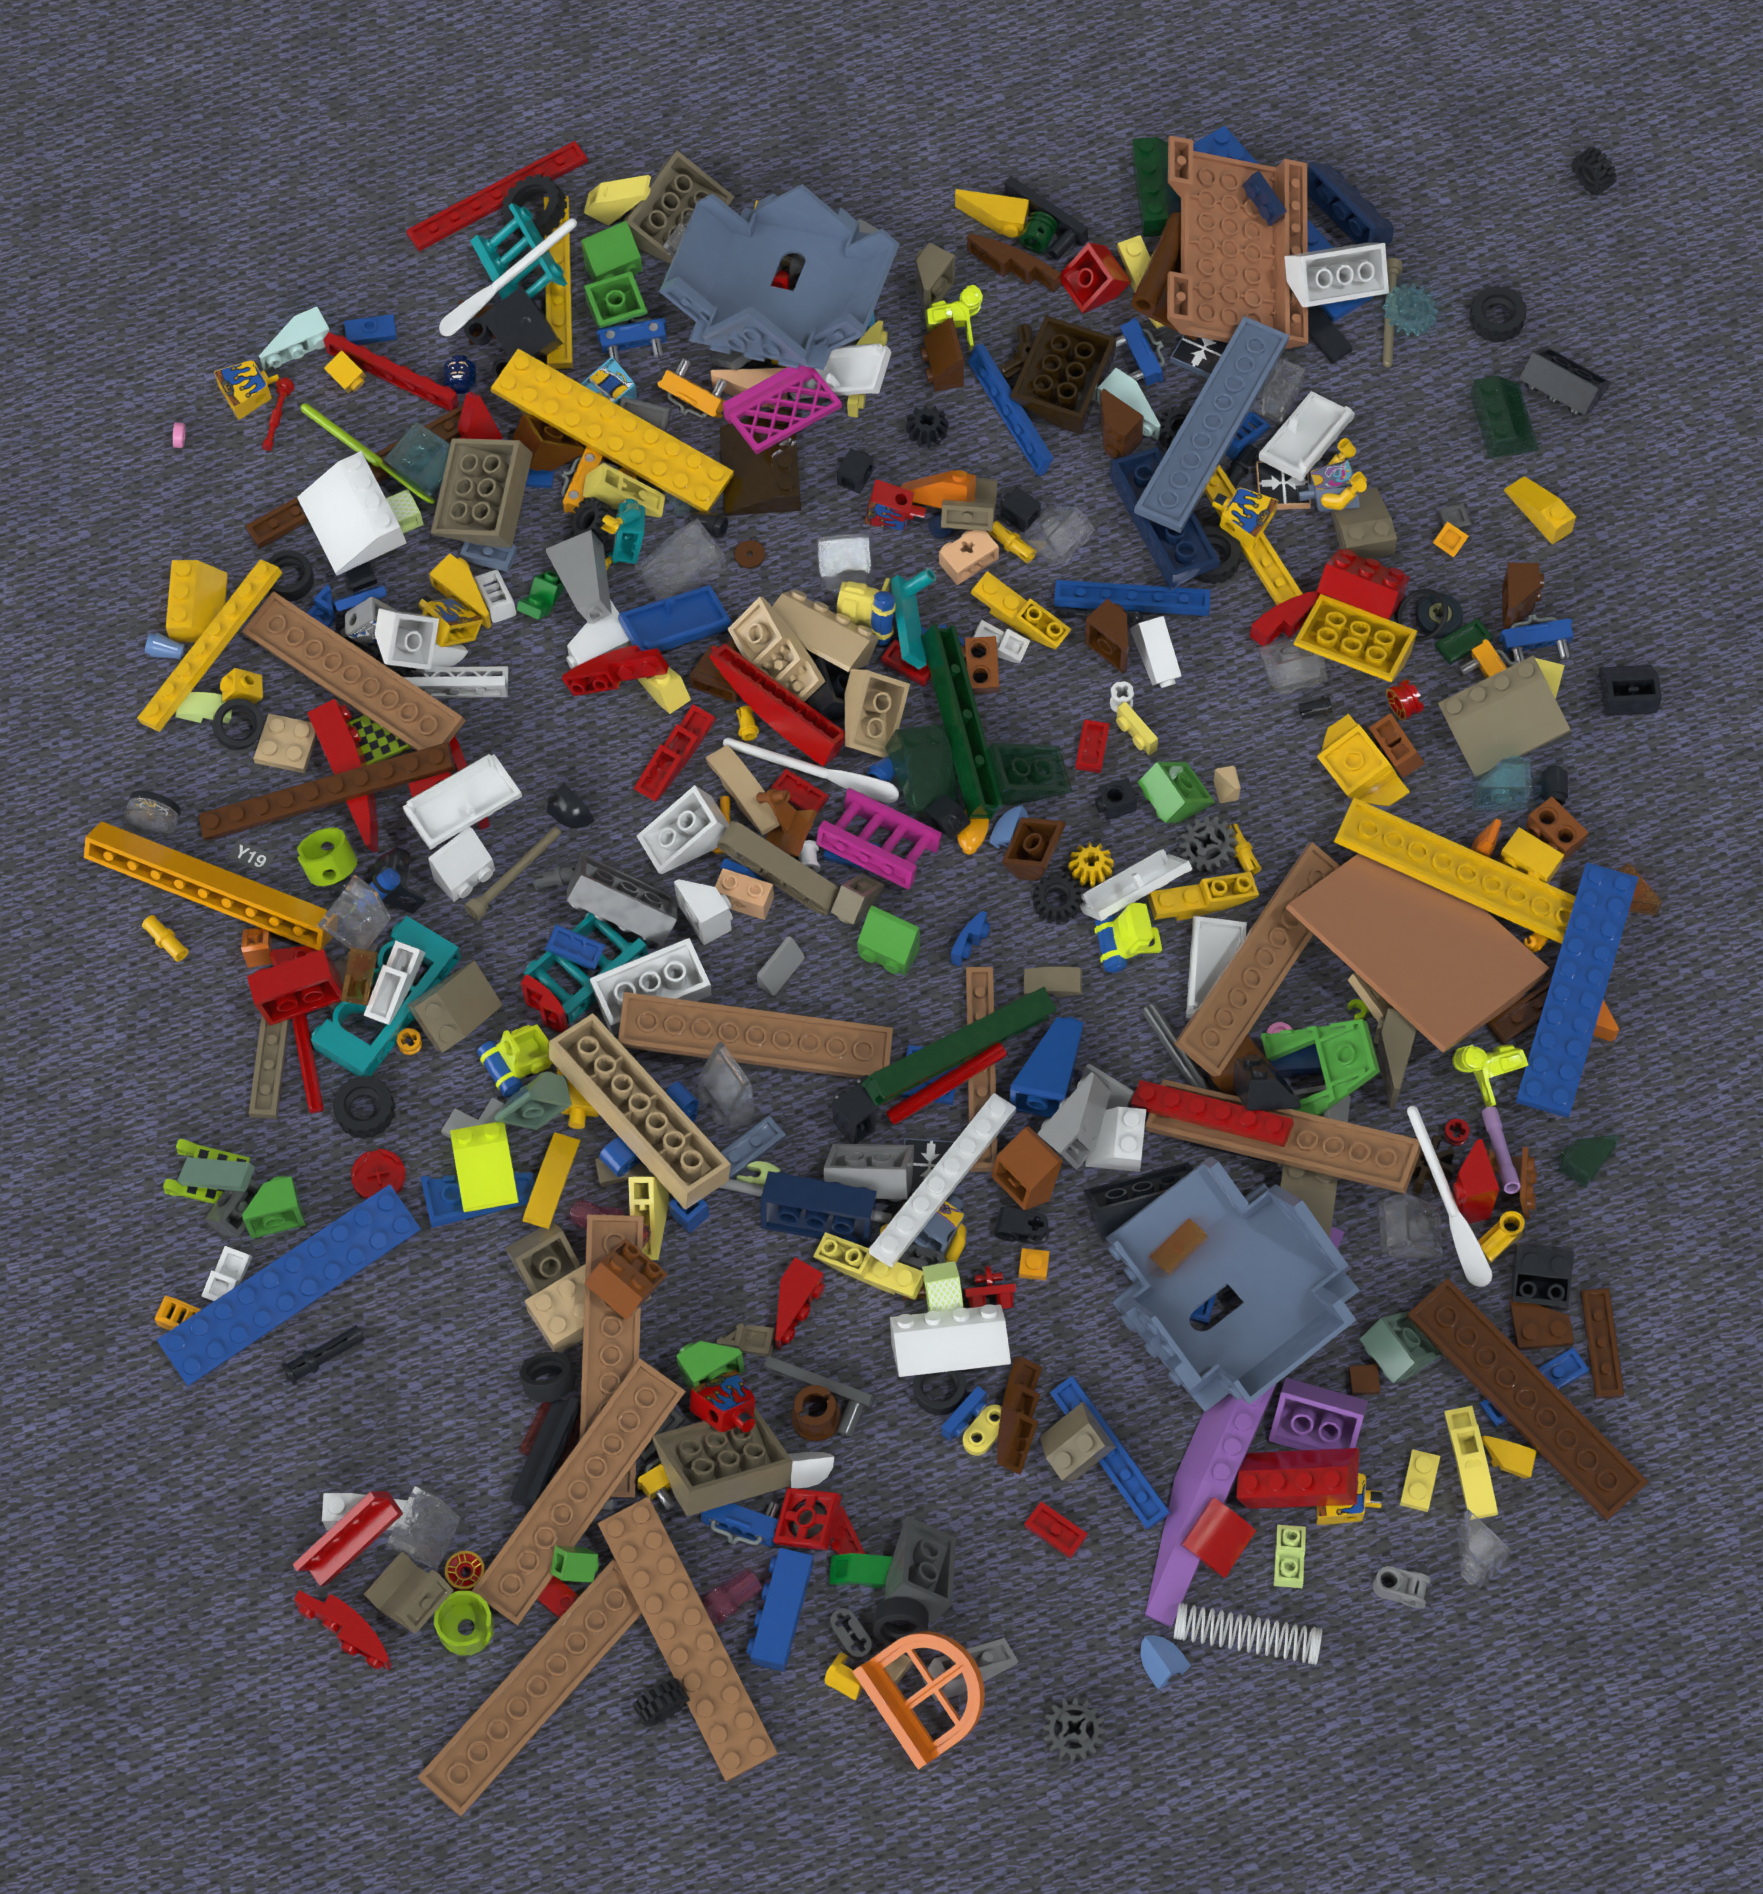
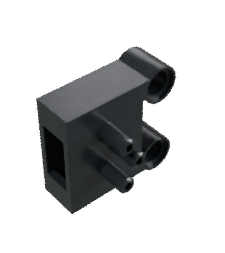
(516, 326)

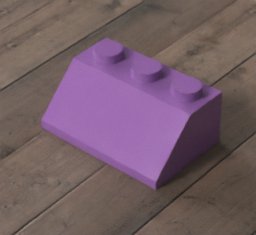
(1316, 1418)

